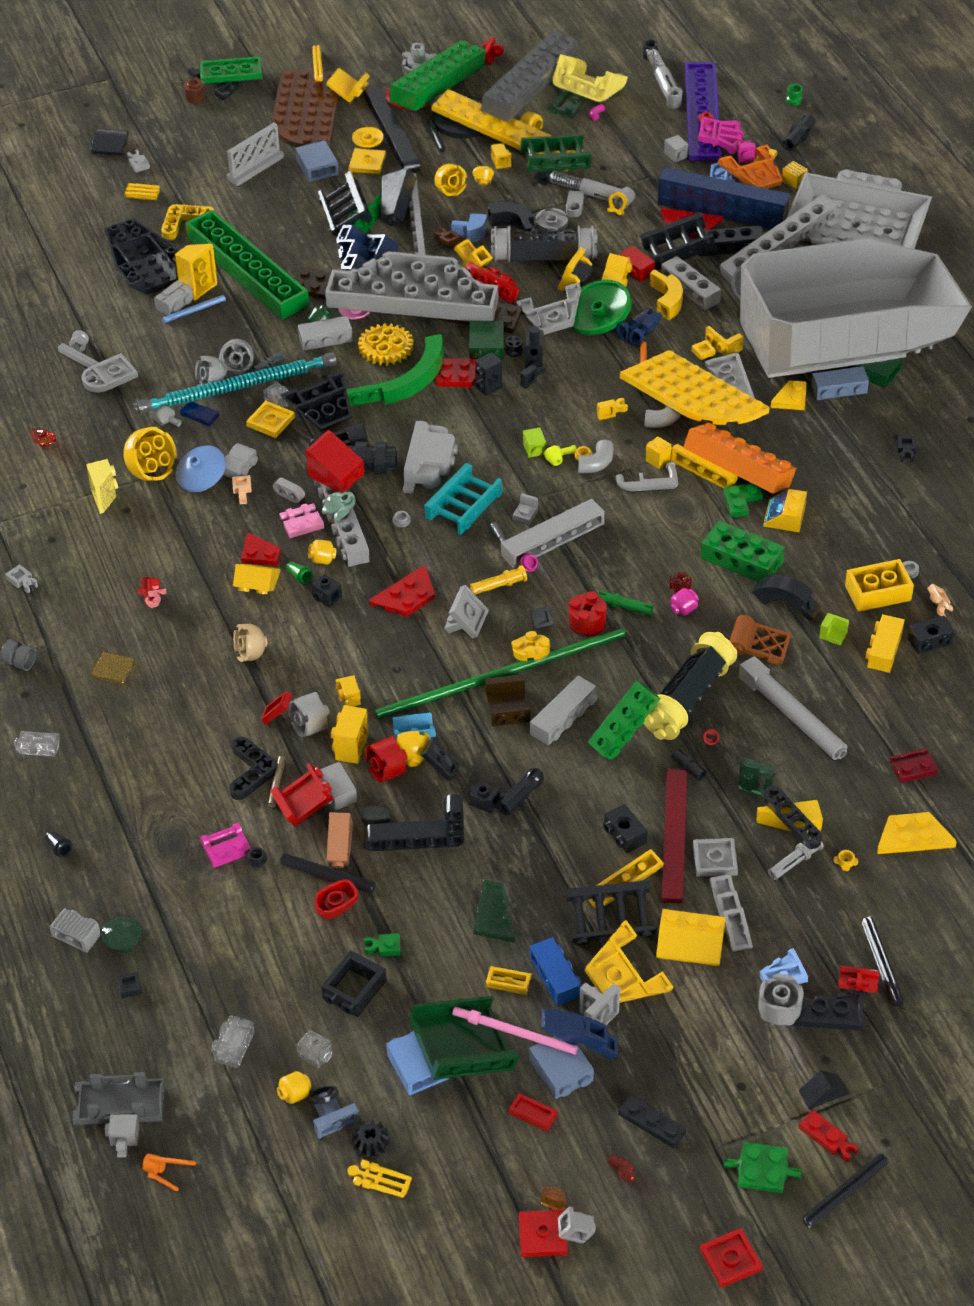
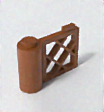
(743, 639)

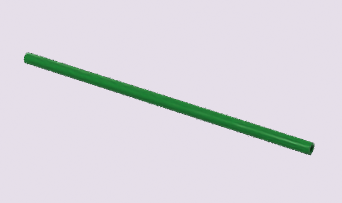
(501, 672)

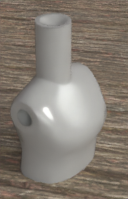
(164, 415)

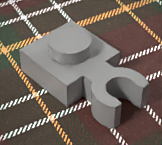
(137, 161)
(21, 577)

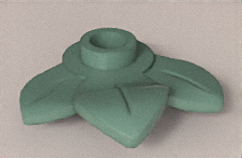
(339, 504)

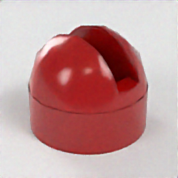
(709, 741)

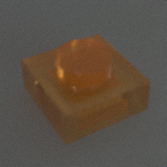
(553, 1198)

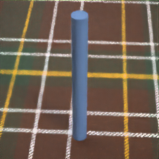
(192, 309)

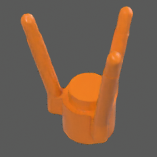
(156, 1164)

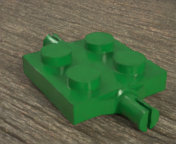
(762, 1167)

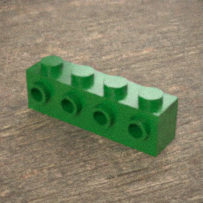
(624, 720)

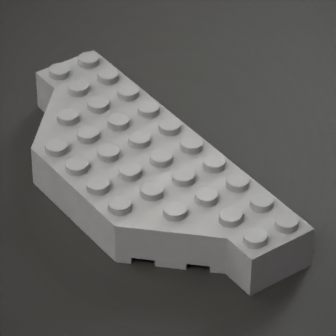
(414, 288)

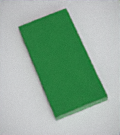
(231, 70)

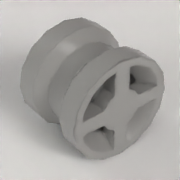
(79, 340)

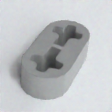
(288, 490)

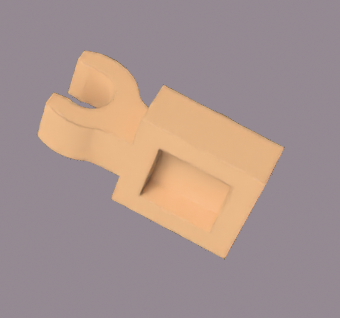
(242, 485)
(939, 597)

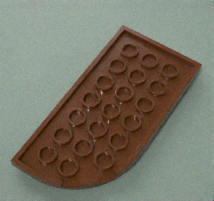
(305, 108)

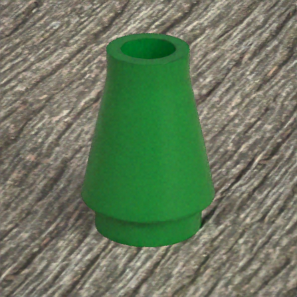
(300, 572)

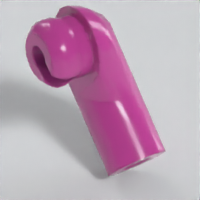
(593, 113)

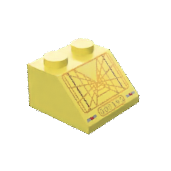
(102, 483)

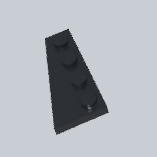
(835, 1012)

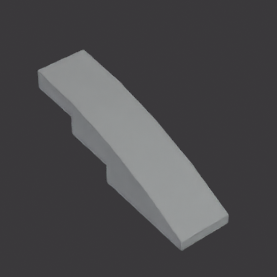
(729, 907)

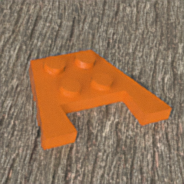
(758, 174)

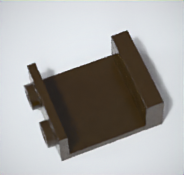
(507, 700)

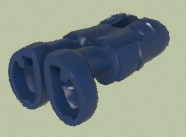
(640, 325)

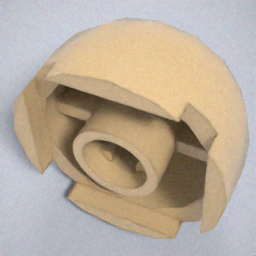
(249, 642)

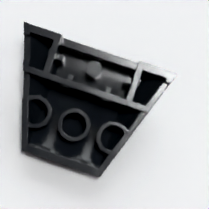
(323, 402)

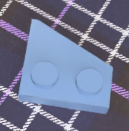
(788, 965)

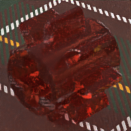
(679, 581)

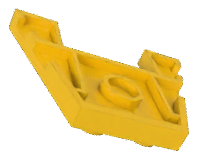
(612, 967)

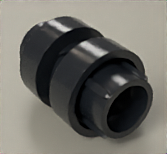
(378, 458)

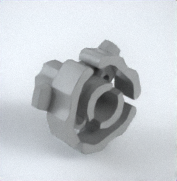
(415, 58)

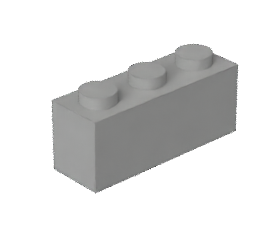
(325, 333)

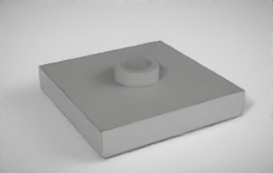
(715, 857)

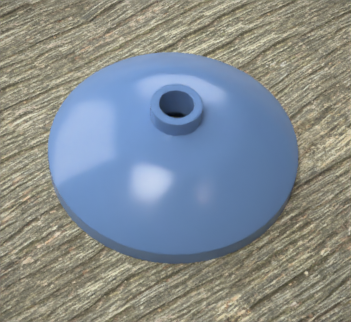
(200, 468)

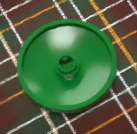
(601, 307)

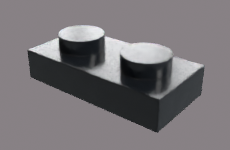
(440, 760)

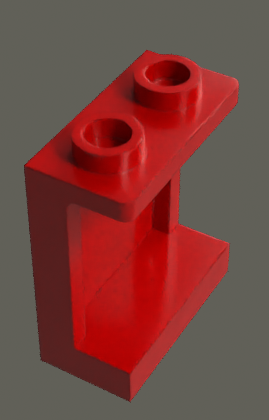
(303, 796)

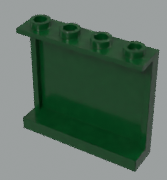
(456, 1046)

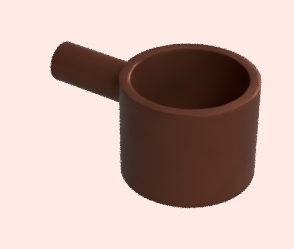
(194, 91)

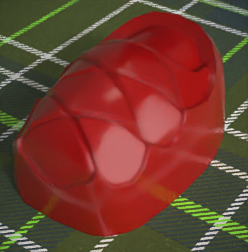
(335, 899)

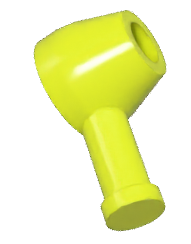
(554, 454)

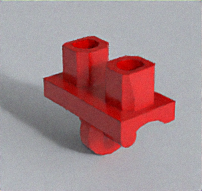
(492, 50)
(150, 590)
(858, 979)

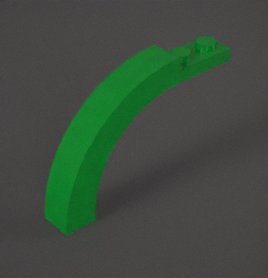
(407, 384)

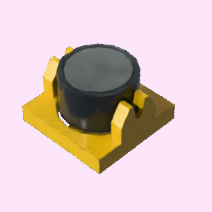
(576, 271)

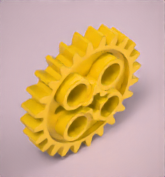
(385, 344)

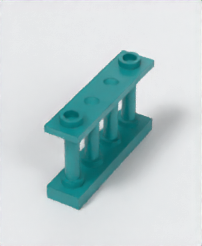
(457, 485)

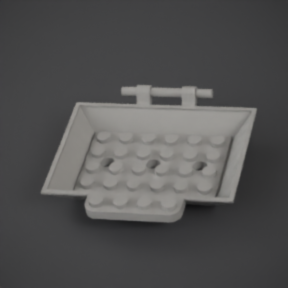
(864, 202)

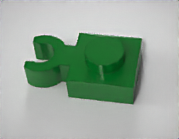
(386, 945)

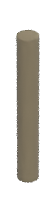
(277, 779)

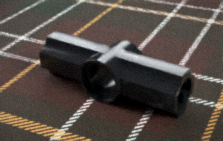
(799, 132)

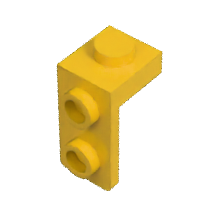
(724, 346)

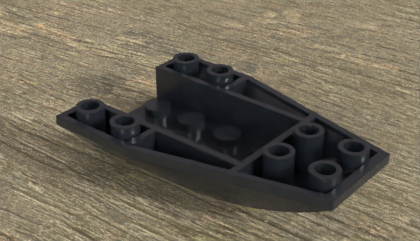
(142, 256)

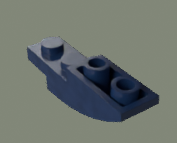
(580, 1029)

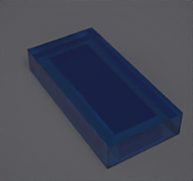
(199, 413)

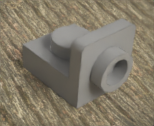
(526, 509)

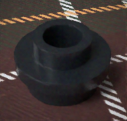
(258, 853)

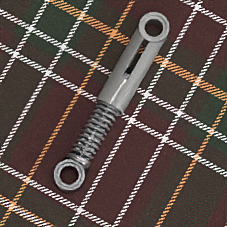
(662, 74)
(588, 186)

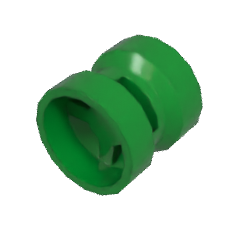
(794, 94)

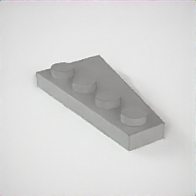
(731, 371)

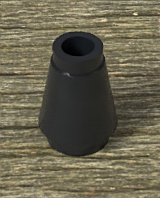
(59, 844)

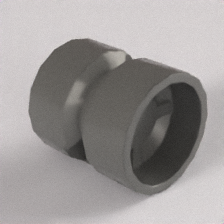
(18, 655)

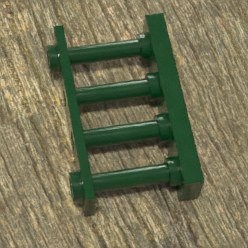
(555, 161)

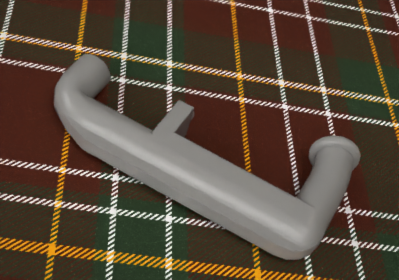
(650, 484)

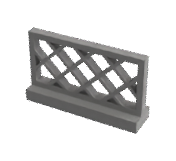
(257, 162)

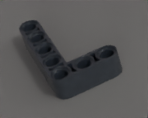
(421, 833)

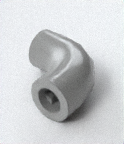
(661, 418)
(597, 461)

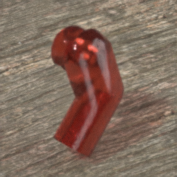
(624, 1166)

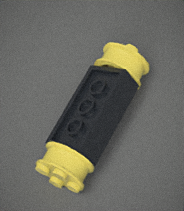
(707, 661)

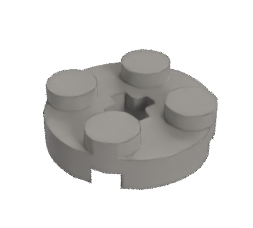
(551, 219)

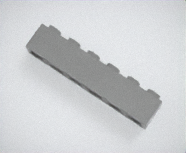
(553, 532)

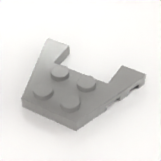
(554, 315)

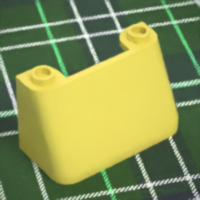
(572, 77)

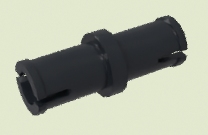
(689, 764)

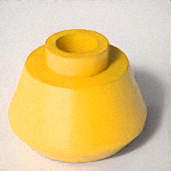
(483, 175)

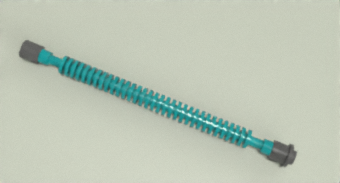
(229, 384)

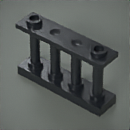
(359, 203)
(673, 231)
(598, 894)

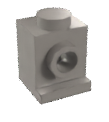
(575, 1226)

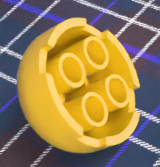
(148, 450)

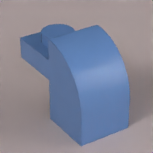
(474, 229)

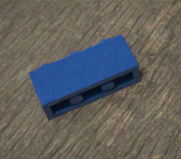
(555, 971)

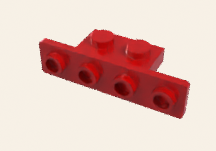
(491, 275)

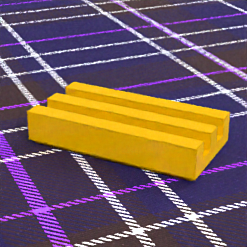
(142, 191)
(508, 983)

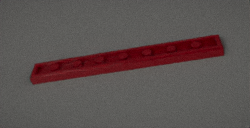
(674, 836)

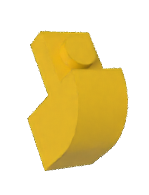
(470, 254)

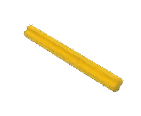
(318, 73)

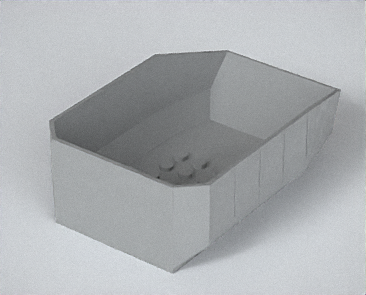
(846, 305)

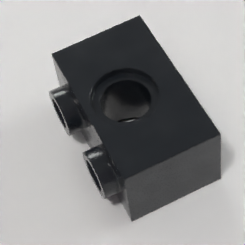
(488, 374)
(931, 634)
(625, 828)

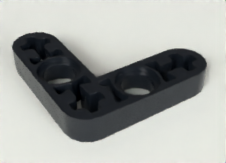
(257, 768)

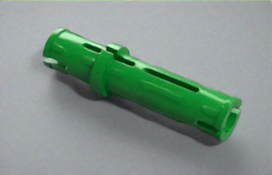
(626, 603)

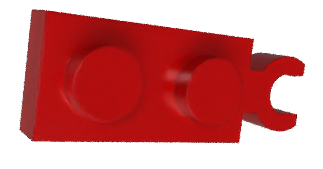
(827, 1135)

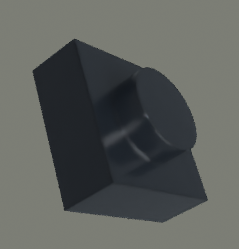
(541, 617)
(129, 985)

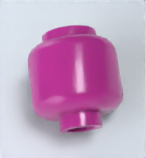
(684, 601)

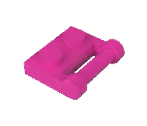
(227, 850)

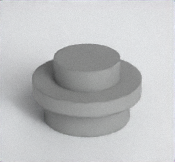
(401, 519)

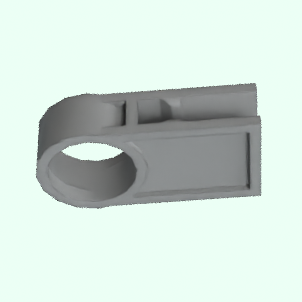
(574, 201)

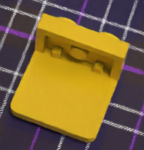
(346, 85)

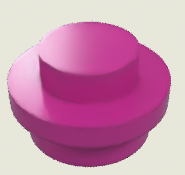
(529, 562)

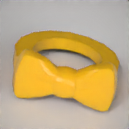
(612, 208)

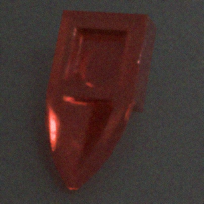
(42, 437)

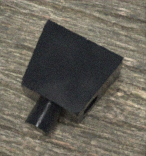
(534, 340)

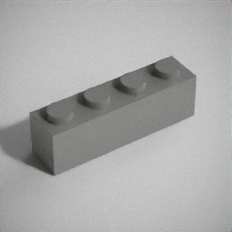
(563, 710)

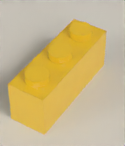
(884, 643)

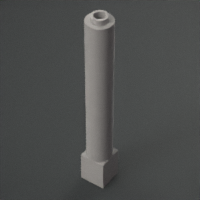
(757, 677)

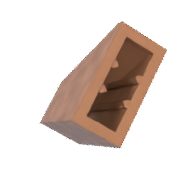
(339, 839)

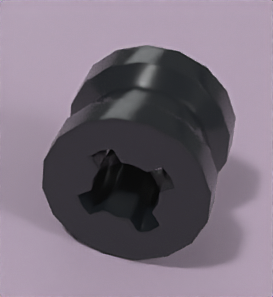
(514, 346)

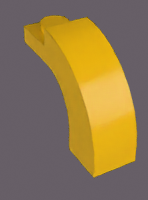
(671, 287)

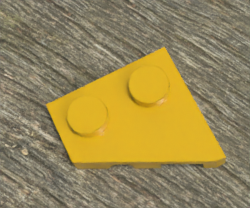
(791, 396)

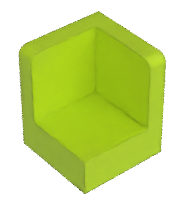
(834, 629)

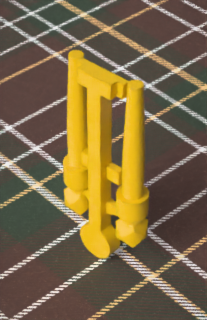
(354, 1172)

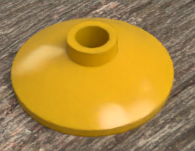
(367, 137)

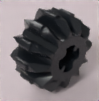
(370, 1139)

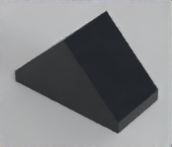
(822, 1089)

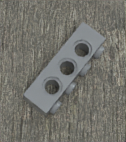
(694, 284)

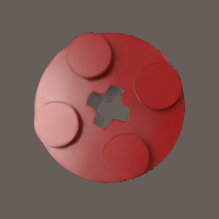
(587, 614)
(386, 759)

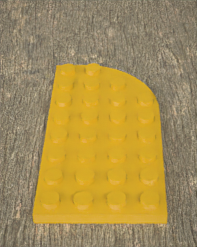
(692, 390)

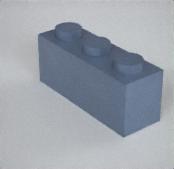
(840, 383)

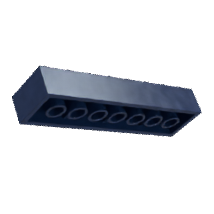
(722, 198)

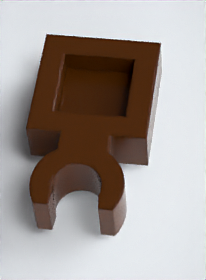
(448, 239)

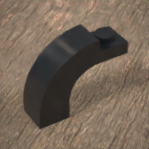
(511, 214)
(788, 590)

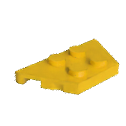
(914, 833)

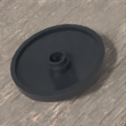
(452, 128)

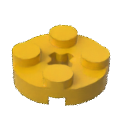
(531, 646)

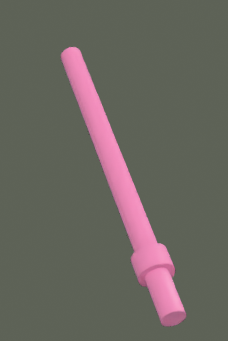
(475, 1017)

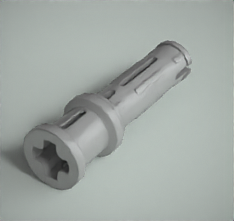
(801, 853)

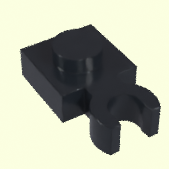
(906, 446)

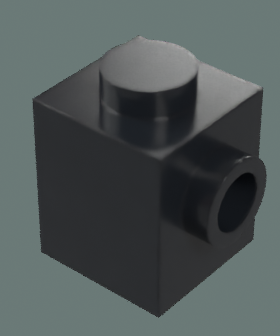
(326, 590)

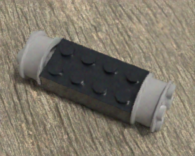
(542, 244)

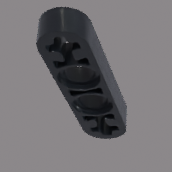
(795, 815)

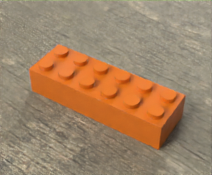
(740, 458)

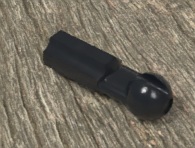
(520, 791)

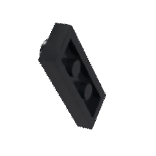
(652, 1121)

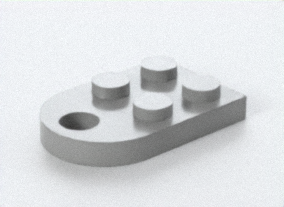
(108, 374)

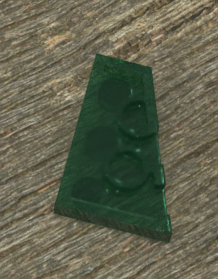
(493, 914)

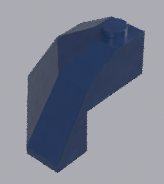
(360, 248)

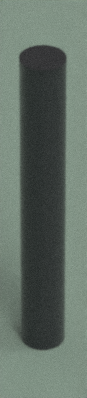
(436, 136)

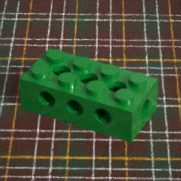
(742, 552)

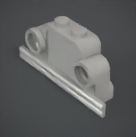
(429, 456)

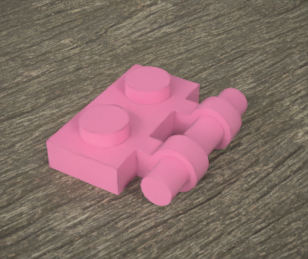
(304, 524)

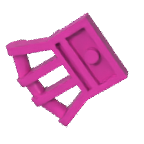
(721, 133)

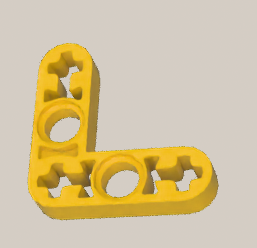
(181, 214)

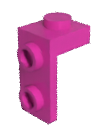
(746, 152)

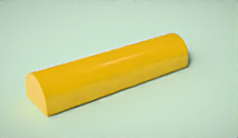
(702, 467)
(634, 871)

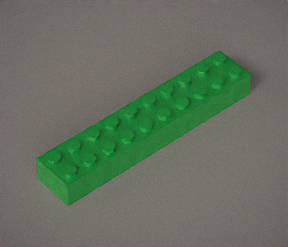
(248, 265)

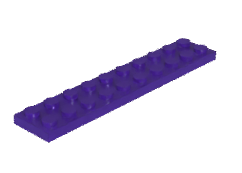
(701, 98)

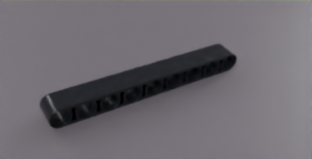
(391, 129)

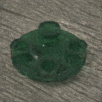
(122, 933)

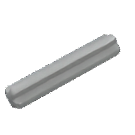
(76, 355)

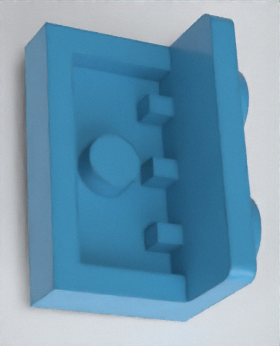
(416, 722)

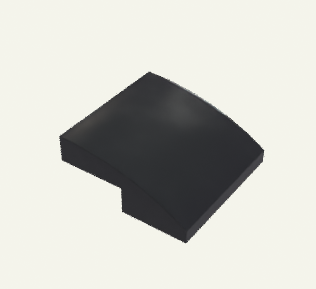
(109, 142)

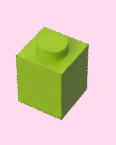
(534, 442)

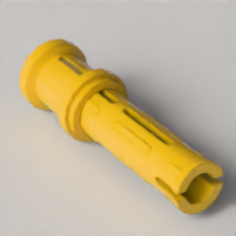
(506, 578)

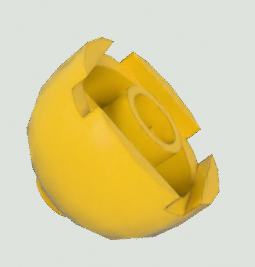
(450, 179)
(414, 745)

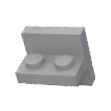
(466, 613)
(597, 1005)

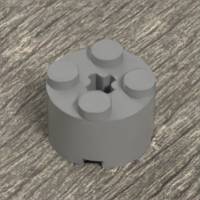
(308, 714)
(780, 999)

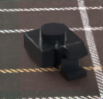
(529, 375)

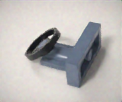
(331, 1114)

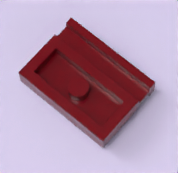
(913, 765)

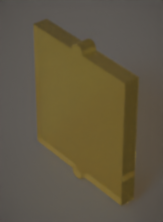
(112, 667)

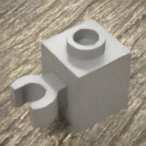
(122, 1132)

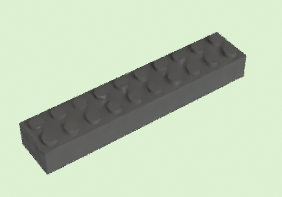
(527, 76)

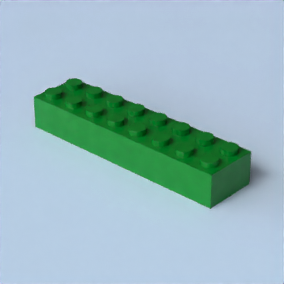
(437, 75)

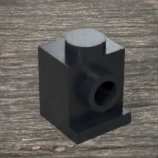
(484, 796)

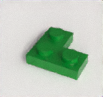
(738, 496)

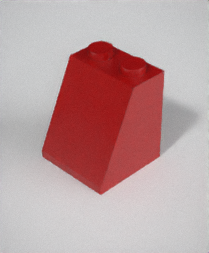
(333, 463)

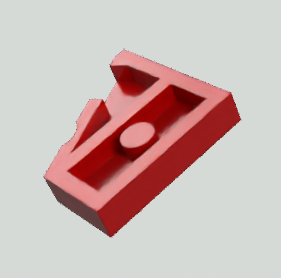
(260, 552)

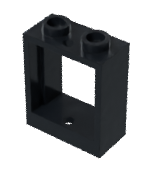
(364, 968)

